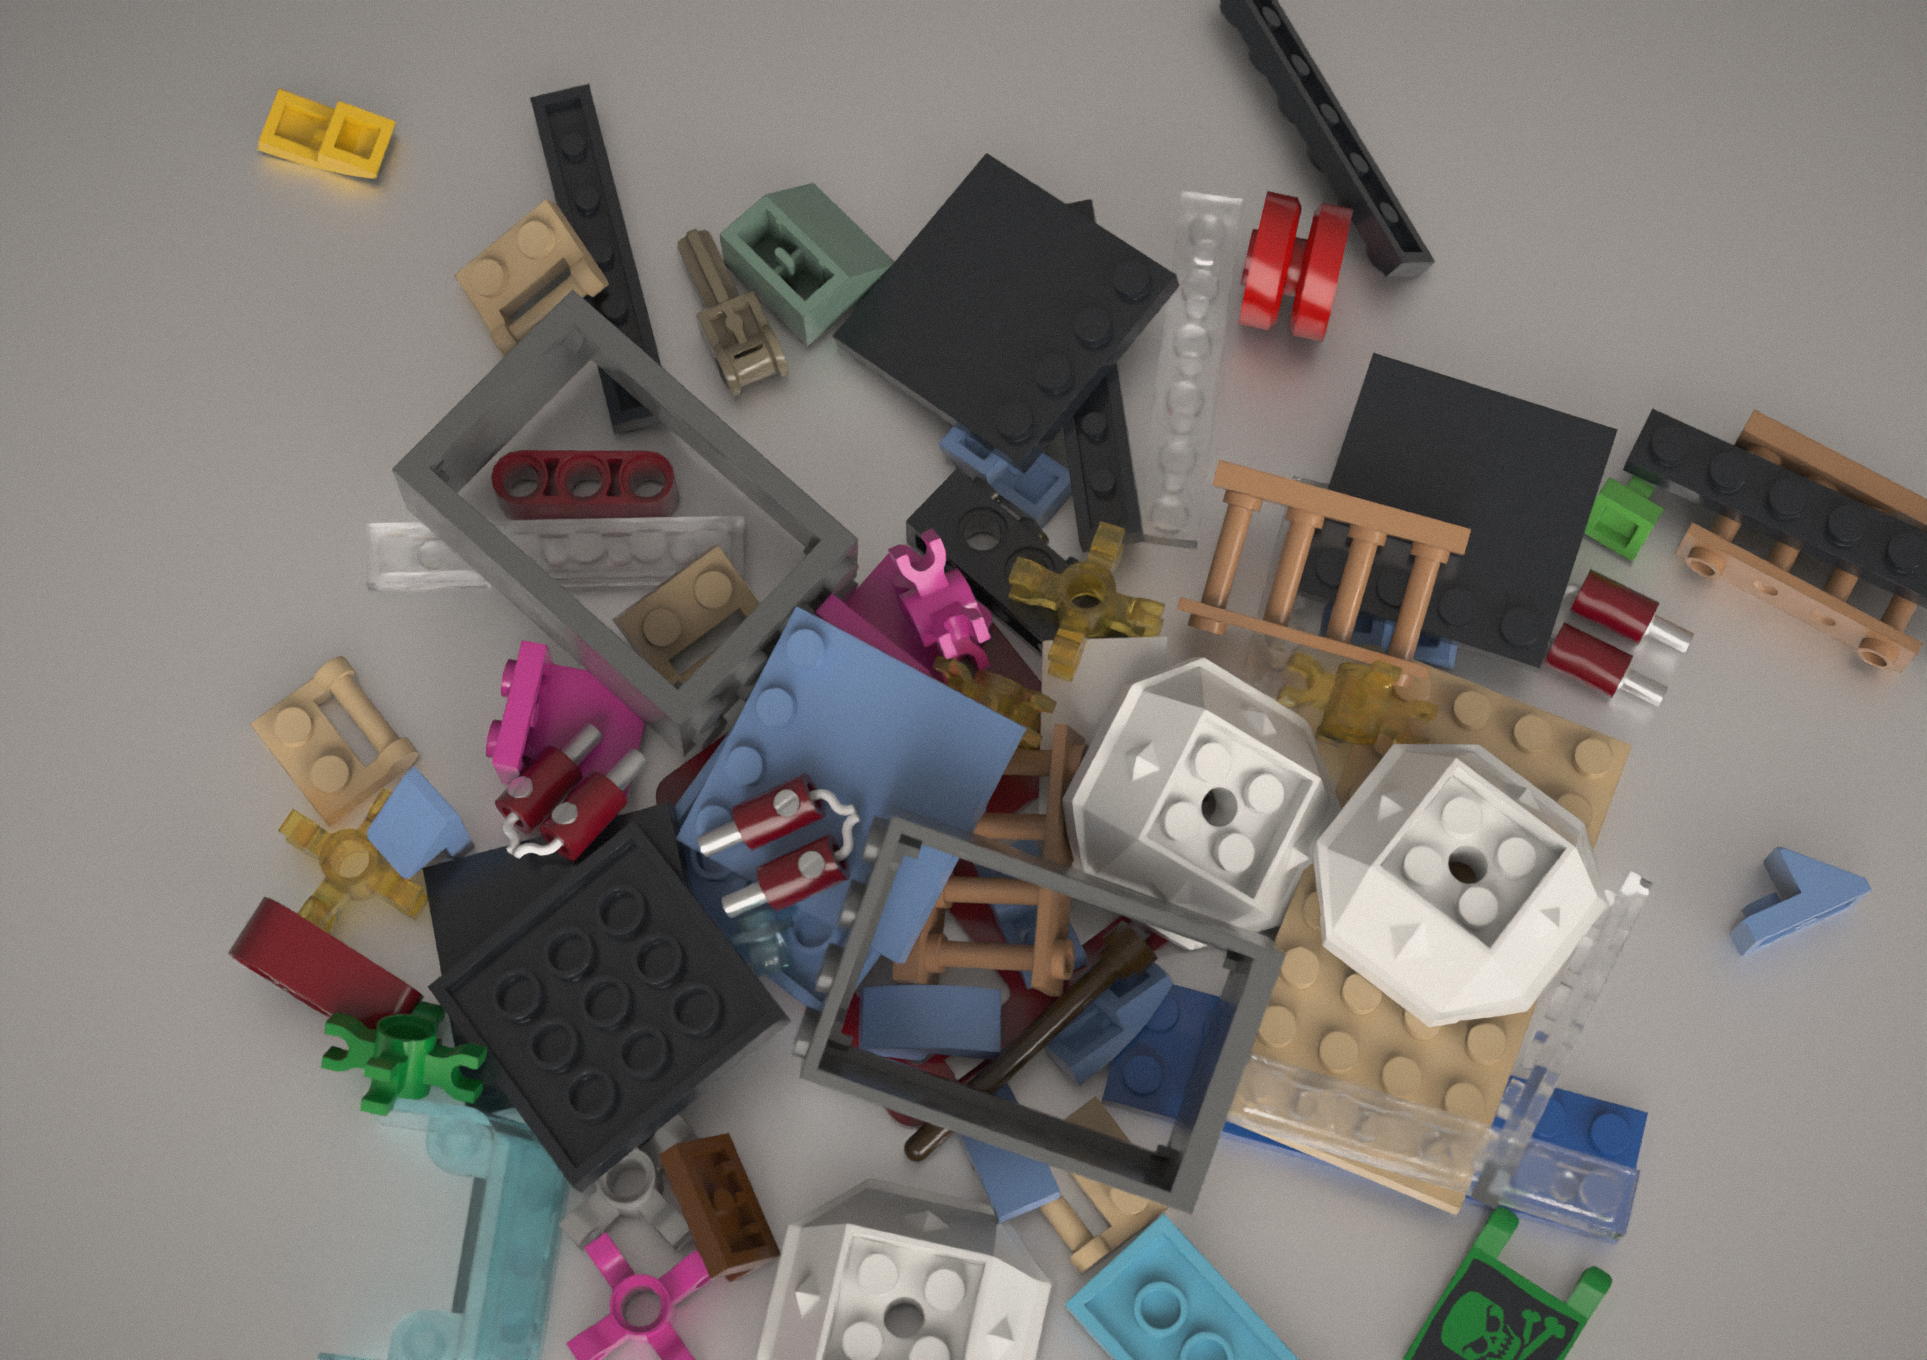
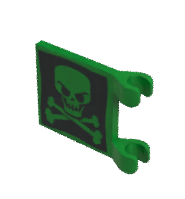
(1501, 1314)

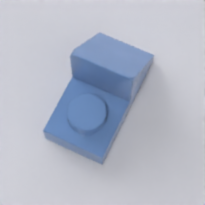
(417, 826)
(1809, 895)

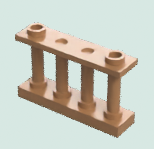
(1307, 510)
(1716, 557)
(1053, 953)

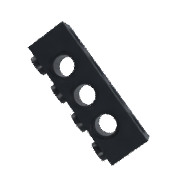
(974, 506)

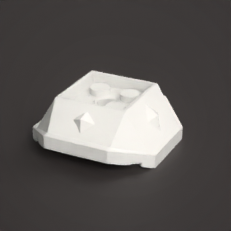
(1143, 783)
(1417, 930)
(898, 1247)

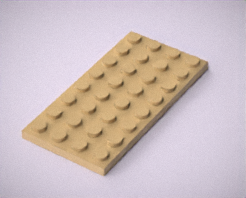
(1349, 1029)

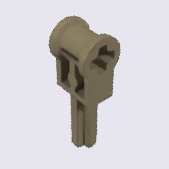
(731, 323)

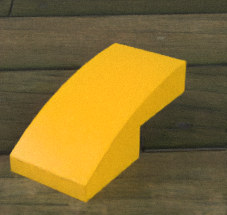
(324, 137)

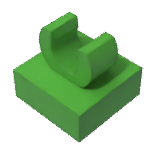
(1623, 516)

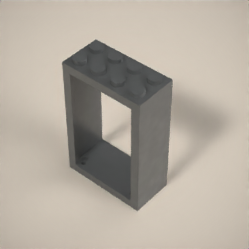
(504, 404)
(1168, 1174)

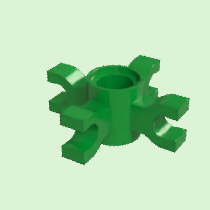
(403, 1058)

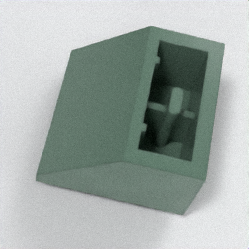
(803, 258)

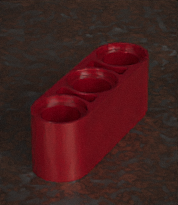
(562, 469)
(319, 967)

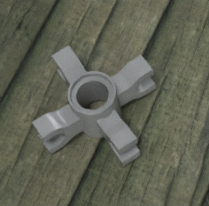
(603, 1207)

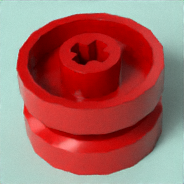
(1294, 266)

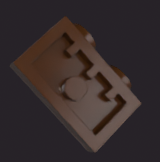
(720, 1206)

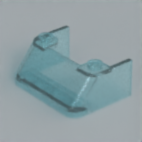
(507, 1241)

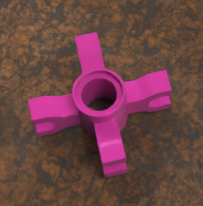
(939, 604)
(614, 1329)

